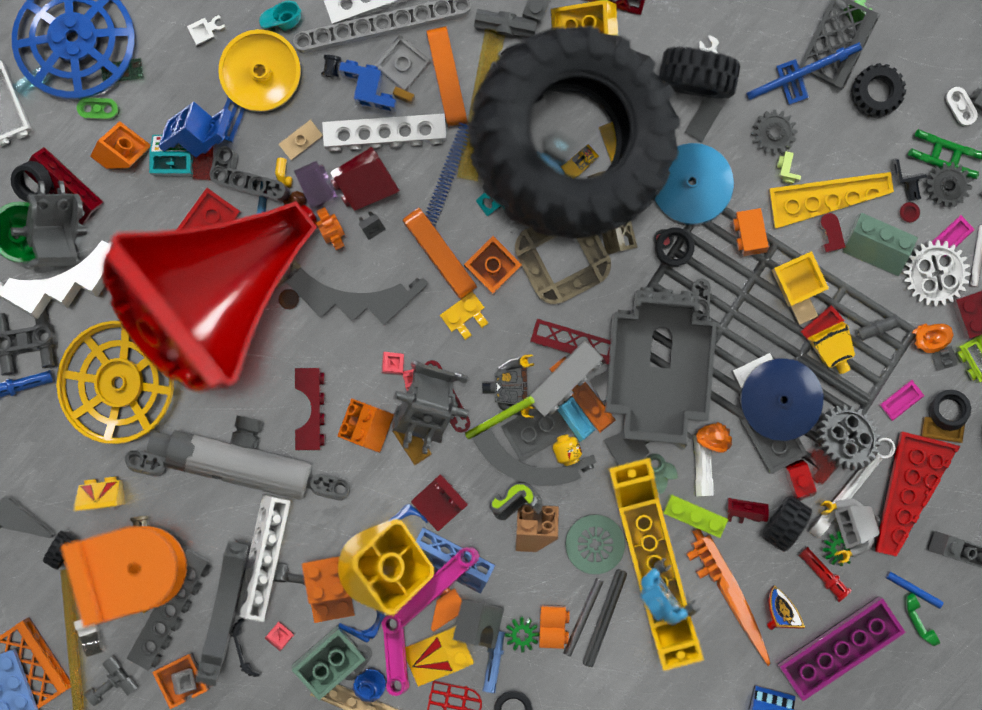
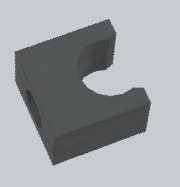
(478, 624)

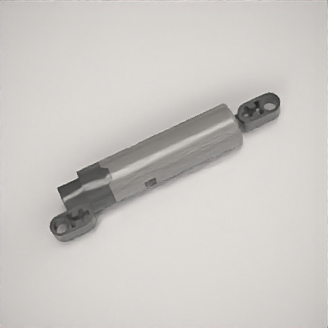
(232, 465)

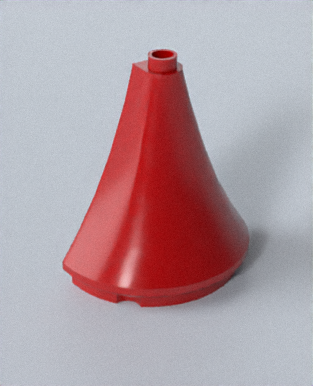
(201, 290)

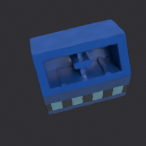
(771, 700)

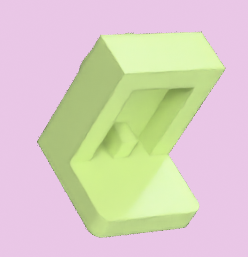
(784, 164)

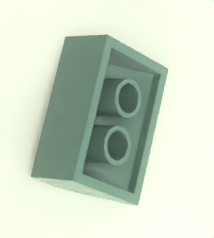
(879, 244)
(328, 662)

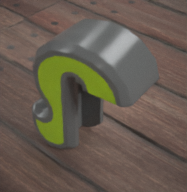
(515, 498)

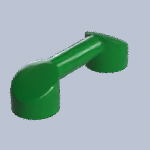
(911, 605)

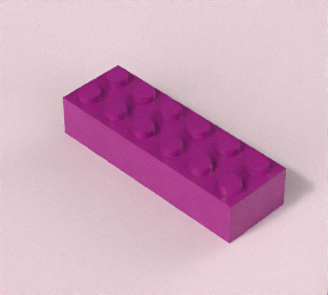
(841, 648)

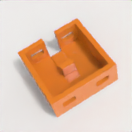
(165, 683)

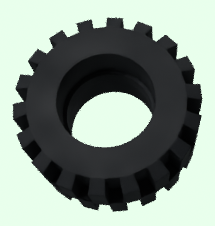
(891, 78)
(787, 523)

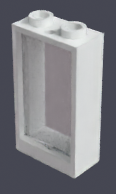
(12, 115)

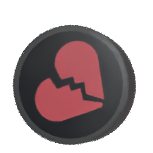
(668, 241)

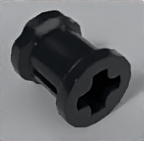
(331, 66)

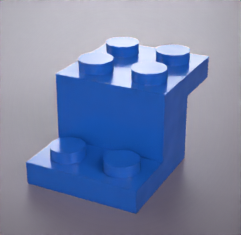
(368, 86)
(195, 129)

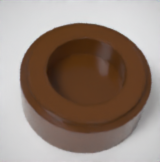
(289, 299)

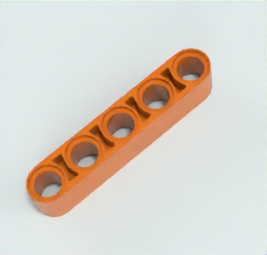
(447, 76)
(439, 253)

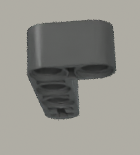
(250, 180)

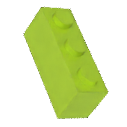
(695, 516)

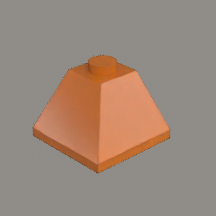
(119, 148)

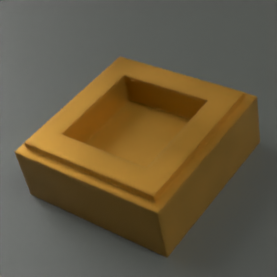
(403, 95)

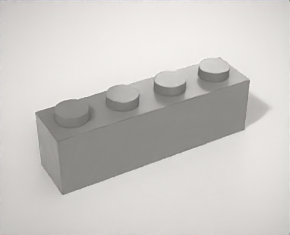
(566, 377)

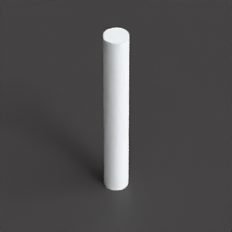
(977, 260)

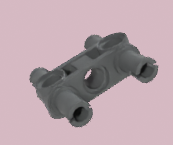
(25, 341)

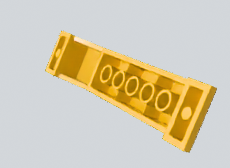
(648, 544)

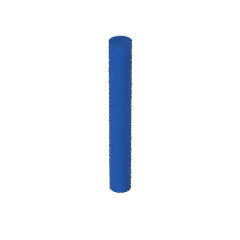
(914, 589)

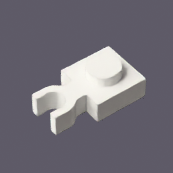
(202, 31)

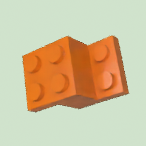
(325, 590)

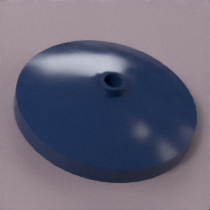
(762, 397)

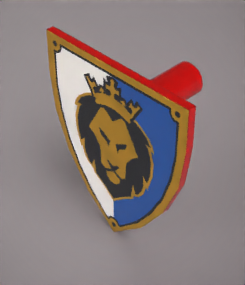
(783, 611)

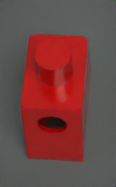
(800, 480)

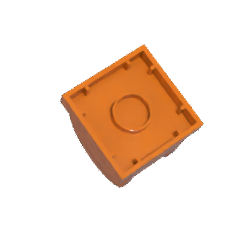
(124, 572)

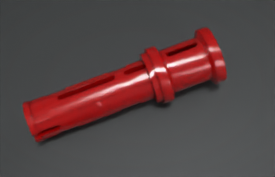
(831, 581)

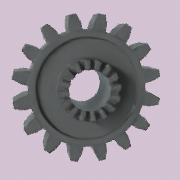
(782, 124)
(949, 173)

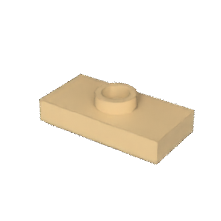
(301, 140)

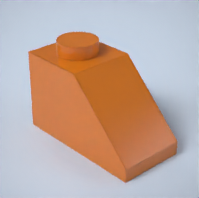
(446, 608)

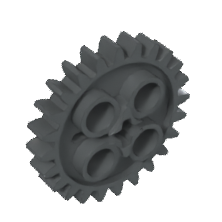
(848, 437)

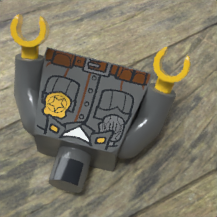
(510, 384)

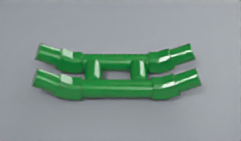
(939, 144)

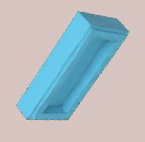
(576, 419)

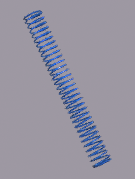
(441, 175)

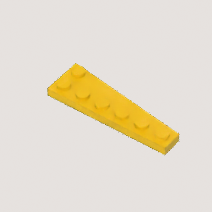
(814, 199)

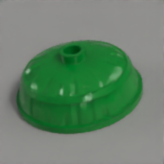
(15, 216)

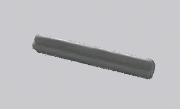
(834, 379)

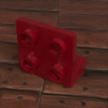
(439, 502)

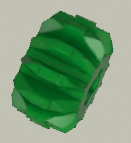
(831, 549)
(527, 629)

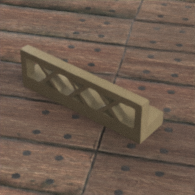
(614, 239)

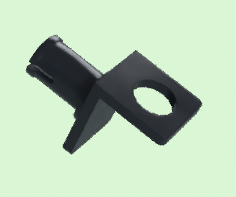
(911, 181)

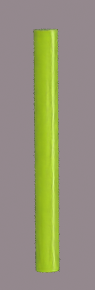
(499, 417)

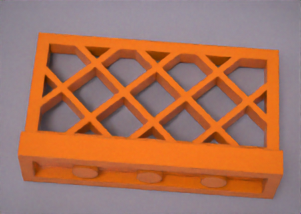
(44, 657)

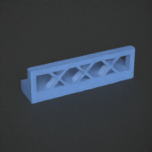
(471, 578)

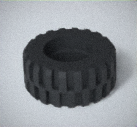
(700, 72)

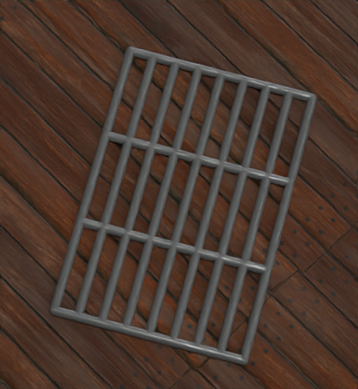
(743, 294)

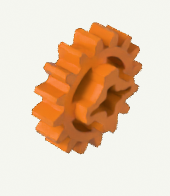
(330, 228)

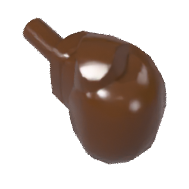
(296, 196)

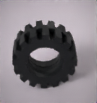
(54, 555)

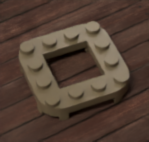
(571, 286)

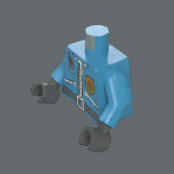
(660, 598)

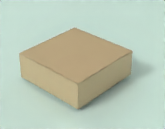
(804, 311)

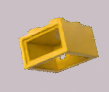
(800, 279)

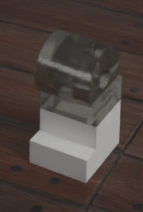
(90, 638)

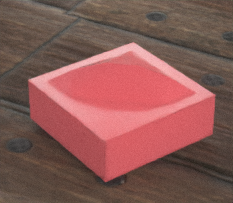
(392, 363)
(279, 636)

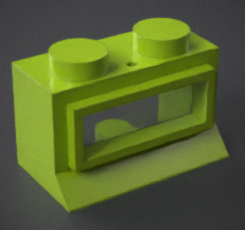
(971, 354)

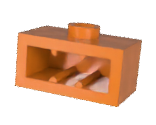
(751, 232)

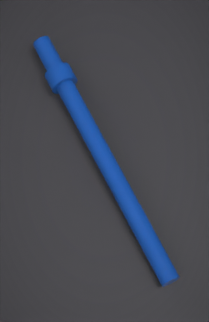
(841, 54)

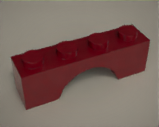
(309, 382)

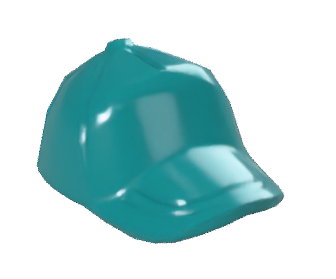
(283, 15)

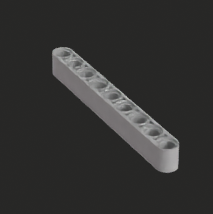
(374, 31)

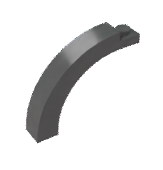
(513, 468)

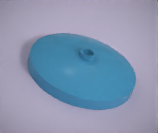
(709, 195)

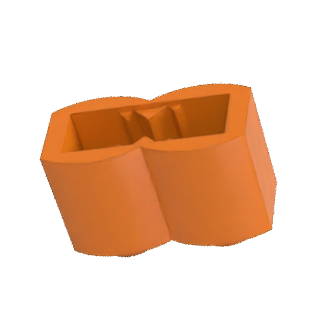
(553, 627)

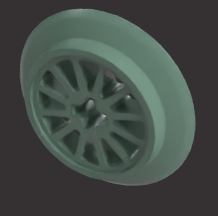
(614, 556)

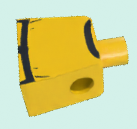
(834, 346)

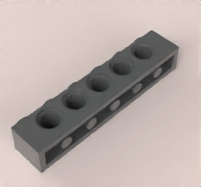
(138, 653)

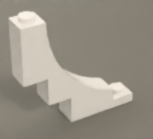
(36, 294)

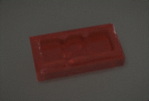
(202, 165)

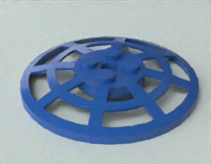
(75, 50)

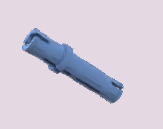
(493, 664)

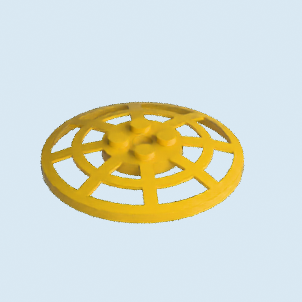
(105, 386)

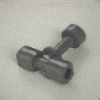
(115, 678)

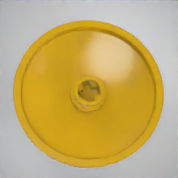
(259, 70)

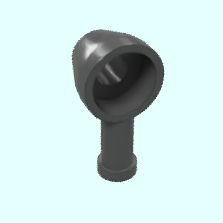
(282, 575)

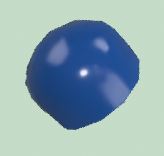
(369, 685)

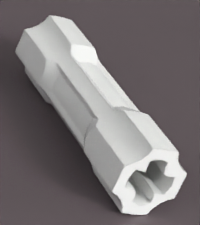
(703, 465)

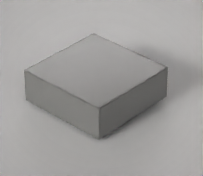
(183, 681)

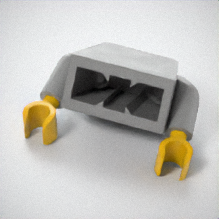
(856, 524)

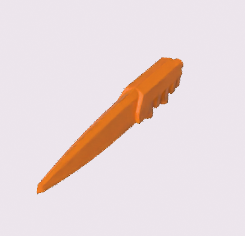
(728, 586)

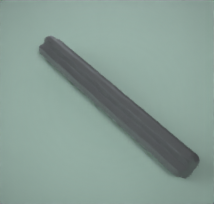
(605, 618)

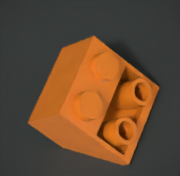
(365, 425)

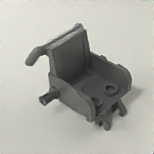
(52, 227)
(427, 404)

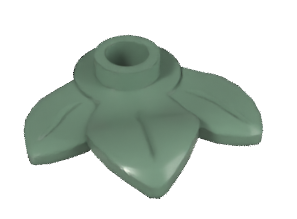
(662, 472)

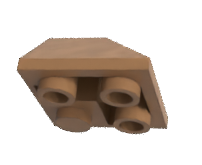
(535, 529)

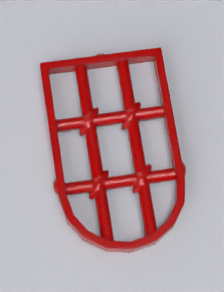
(449, 694)

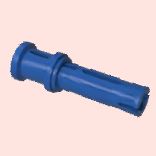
(12, 386)

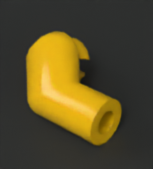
(280, 172)

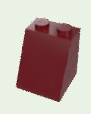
(363, 180)

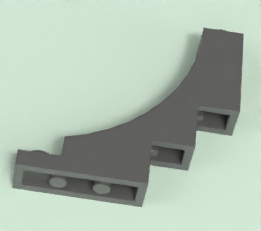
(382, 304)
(223, 613)

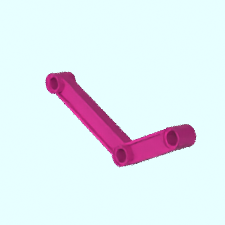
(394, 638)

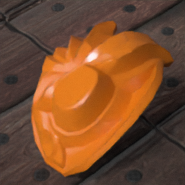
(933, 337)
(715, 437)

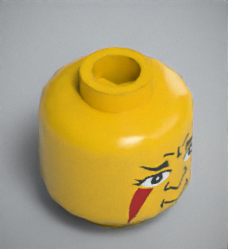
(567, 450)

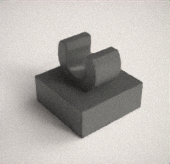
(371, 225)
(944, 358)

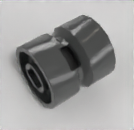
(246, 432)

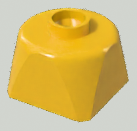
(383, 567)

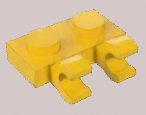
(462, 312)

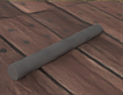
(583, 617)

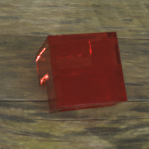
(824, 468)

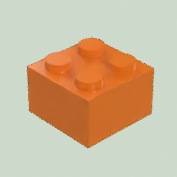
(493, 265)

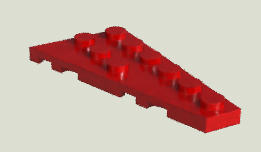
(913, 480)

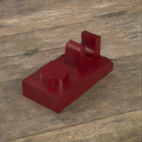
(746, 509)

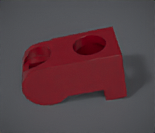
(830, 225)

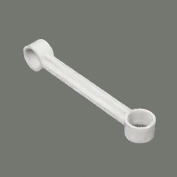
(823, 522)

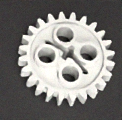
(955, 268)

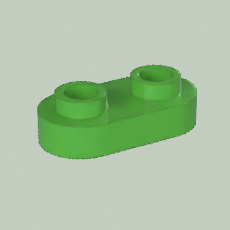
(98, 108)

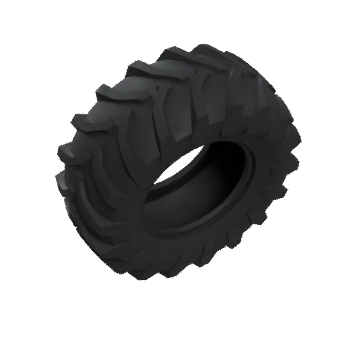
(625, 88)

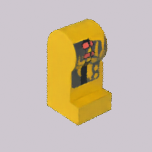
(580, 162)

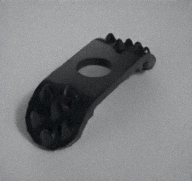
(246, 667)

